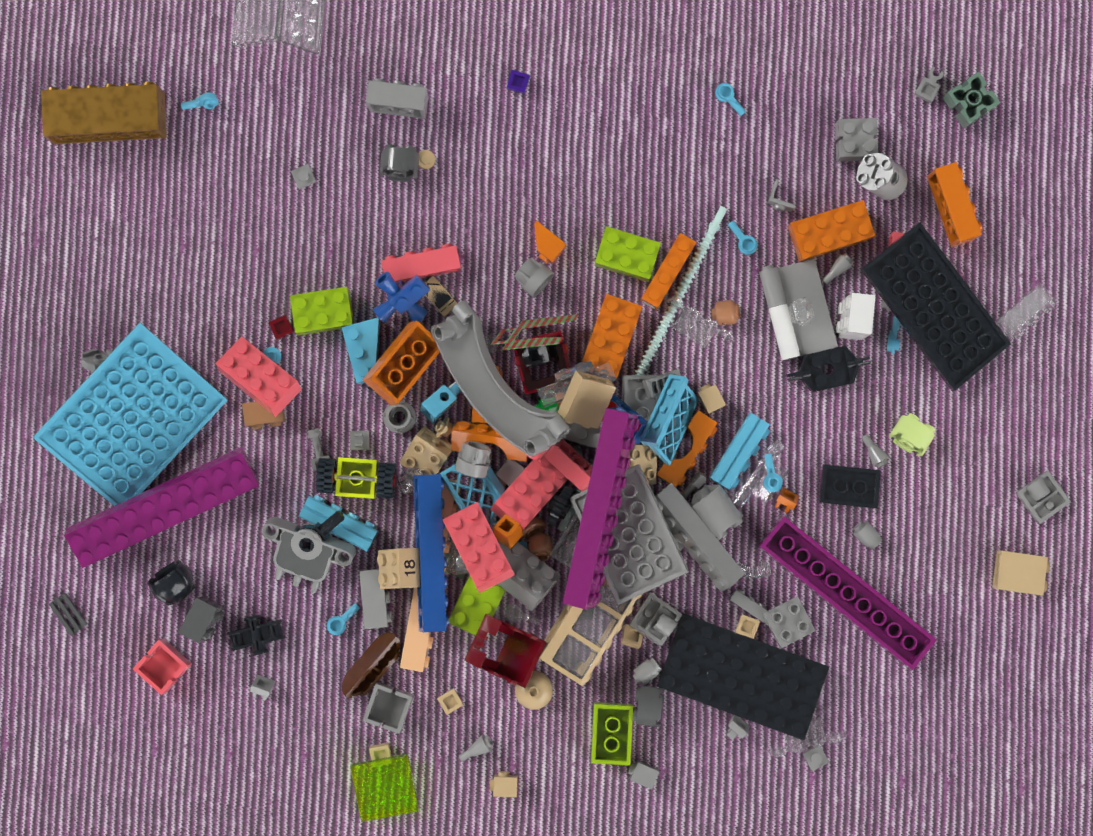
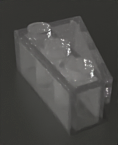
(1026, 311)

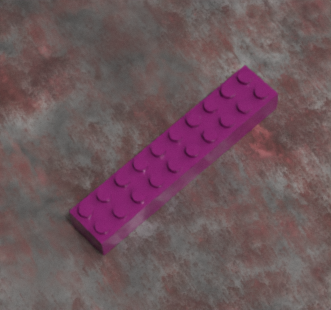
(161, 507)
(600, 509)
(847, 593)

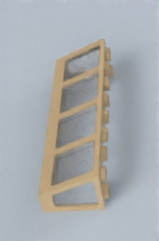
(583, 635)

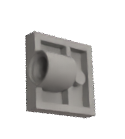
(1043, 497)
(655, 619)
(789, 622)

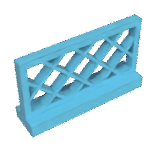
(662, 417)
(490, 483)

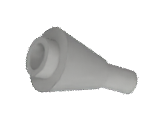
(841, 264)
(877, 455)
(480, 746)

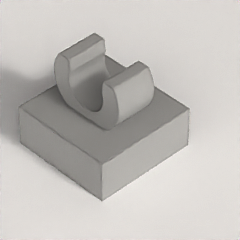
(360, 440)
(262, 686)
(737, 727)

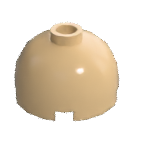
(537, 692)

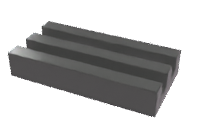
(70, 630)

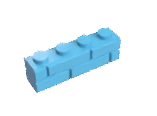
(739, 451)
(350, 529)

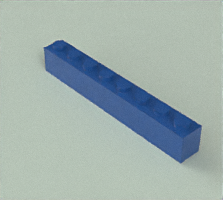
(430, 541)

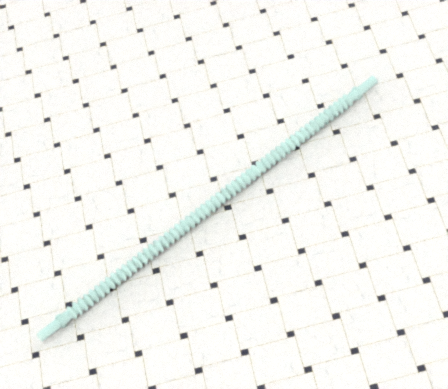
(713, 228)

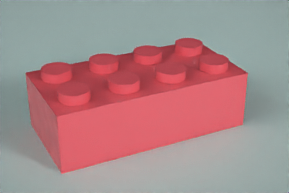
(258, 376)
(530, 492)
(478, 547)

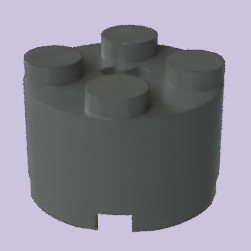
(399, 163)
(649, 706)

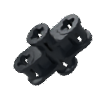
(256, 635)

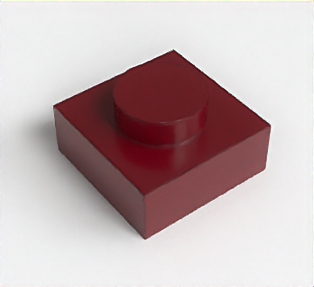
(281, 327)

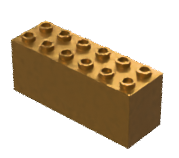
(103, 113)

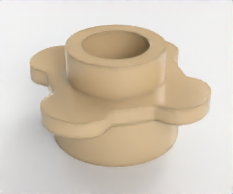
(444, 428)

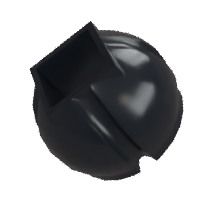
(172, 583)

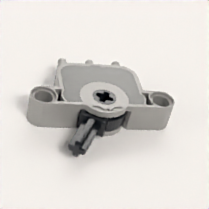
(304, 558)

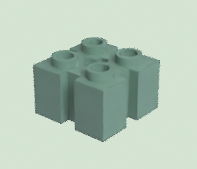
(961, 94)

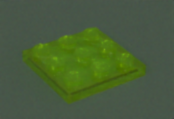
(384, 787)

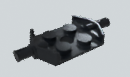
(840, 359)

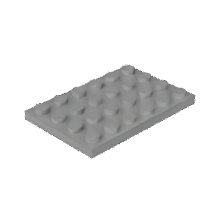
(643, 545)

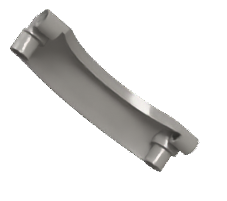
(470, 364)

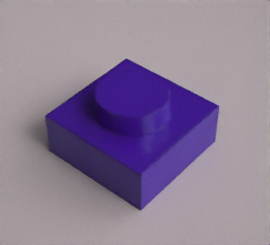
(518, 82)

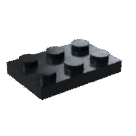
(849, 486)

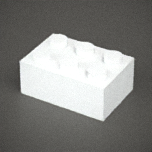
(856, 316)

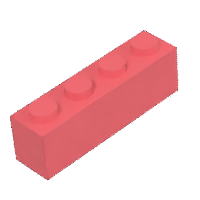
(423, 264)

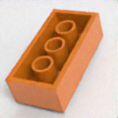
(954, 204)
(831, 231)
(612, 333)
(402, 363)

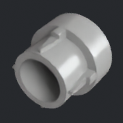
(533, 277)
(407, 424)
(473, 459)

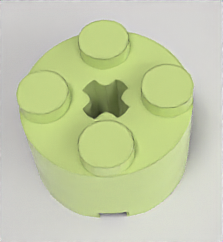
(912, 434)

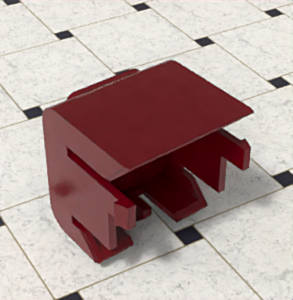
(530, 387)
(517, 655)

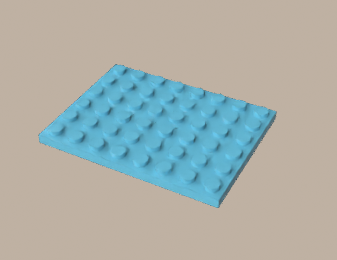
(130, 417)

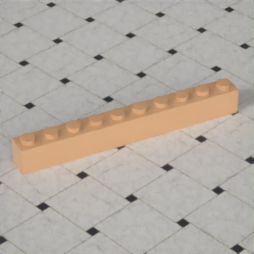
(417, 643)

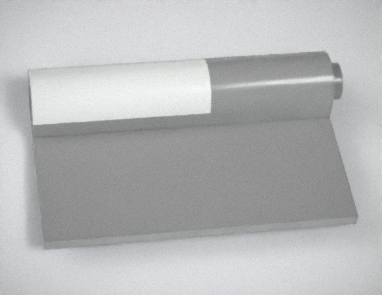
(790, 283)

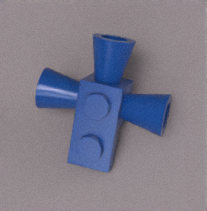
(401, 297)

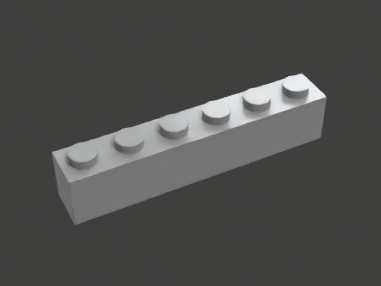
(698, 539)

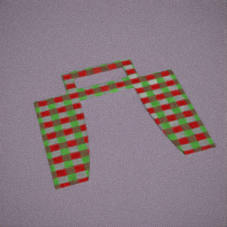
(511, 343)

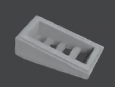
(649, 387)

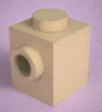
(504, 784)

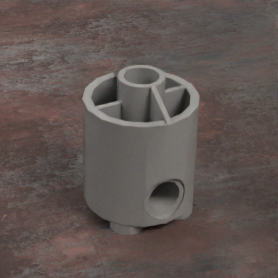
(882, 176)
(716, 509)

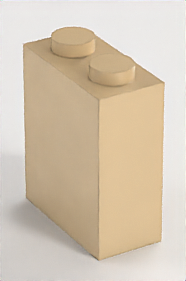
(586, 400)
(1020, 572)

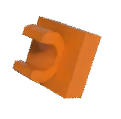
(786, 498)

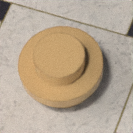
(426, 159)

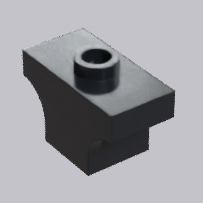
(539, 355)

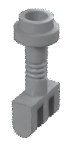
(314, 435)
(697, 481)

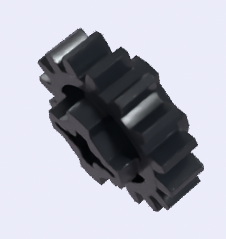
(559, 505)

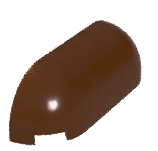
(371, 665)

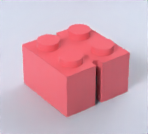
(163, 667)

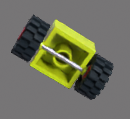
(356, 478)

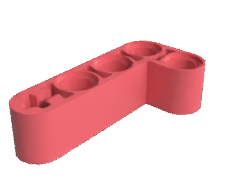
(569, 463)

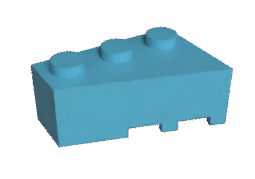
(363, 346)

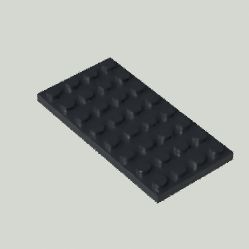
(935, 306)
(743, 676)

